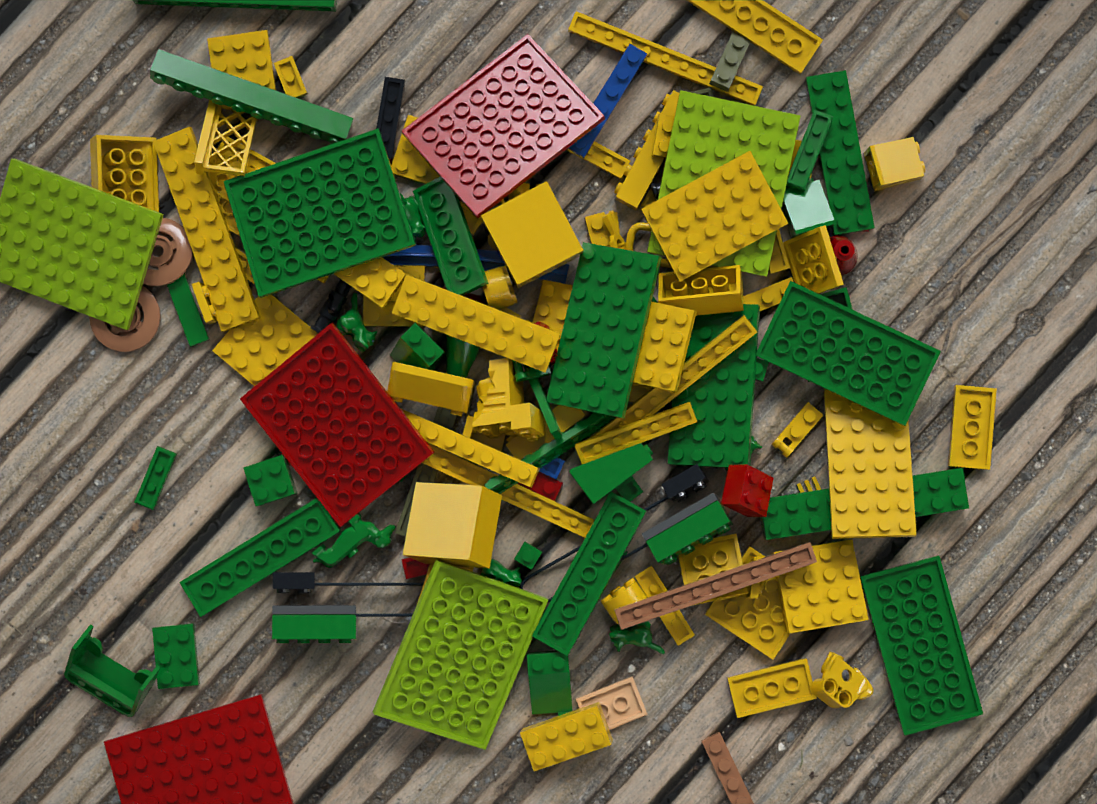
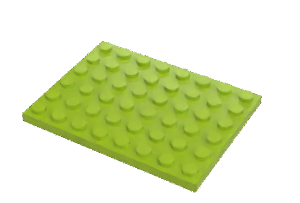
(712, 133)
(74, 243)
(460, 655)

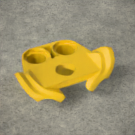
(849, 691)

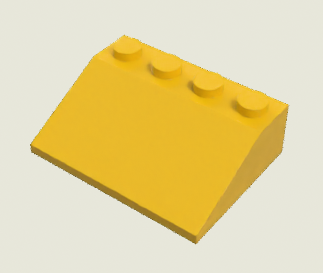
(126, 168)

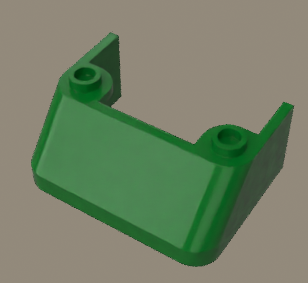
(106, 678)

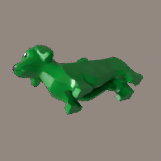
(351, 538)

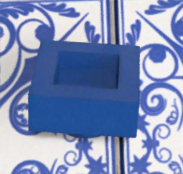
(553, 468)

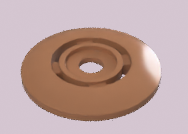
(175, 258)
(139, 333)

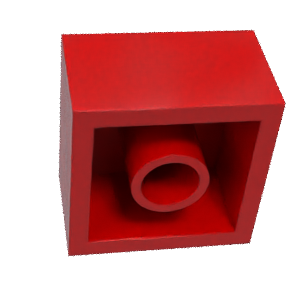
(747, 490)

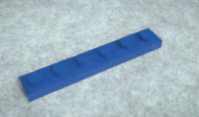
(611, 94)

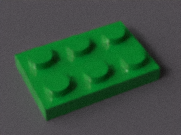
(176, 655)

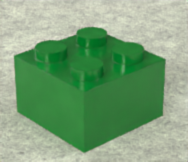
(270, 480)

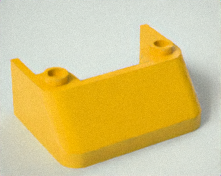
(430, 388)

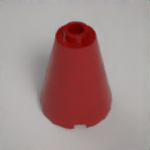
(845, 253)

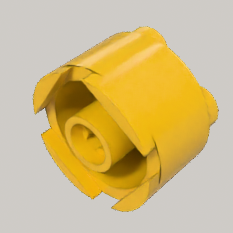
(499, 291)
(622, 596)

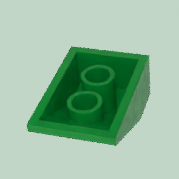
(549, 682)

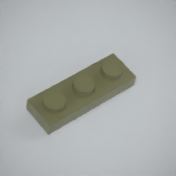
(730, 62)

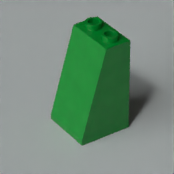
(608, 472)

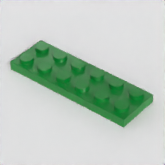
(450, 237)

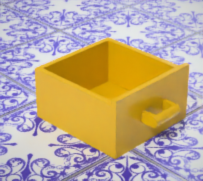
(532, 234)
(452, 524)

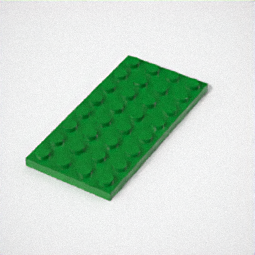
(603, 329)
(848, 353)
(719, 399)
(921, 645)

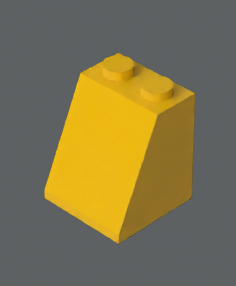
(894, 163)

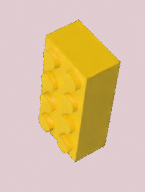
(706, 292)
(566, 736)

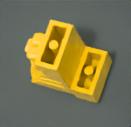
(503, 406)

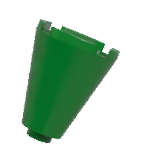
(459, 356)

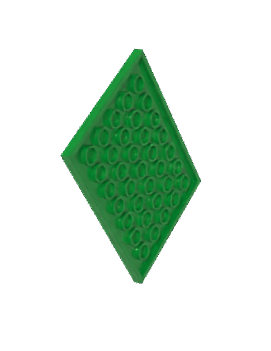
(319, 213)

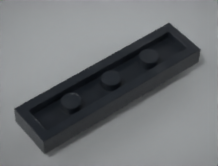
(390, 112)

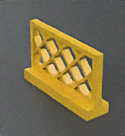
(208, 139)

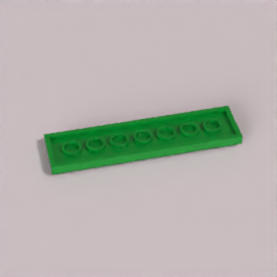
(841, 154)
(259, 557)
(589, 573)

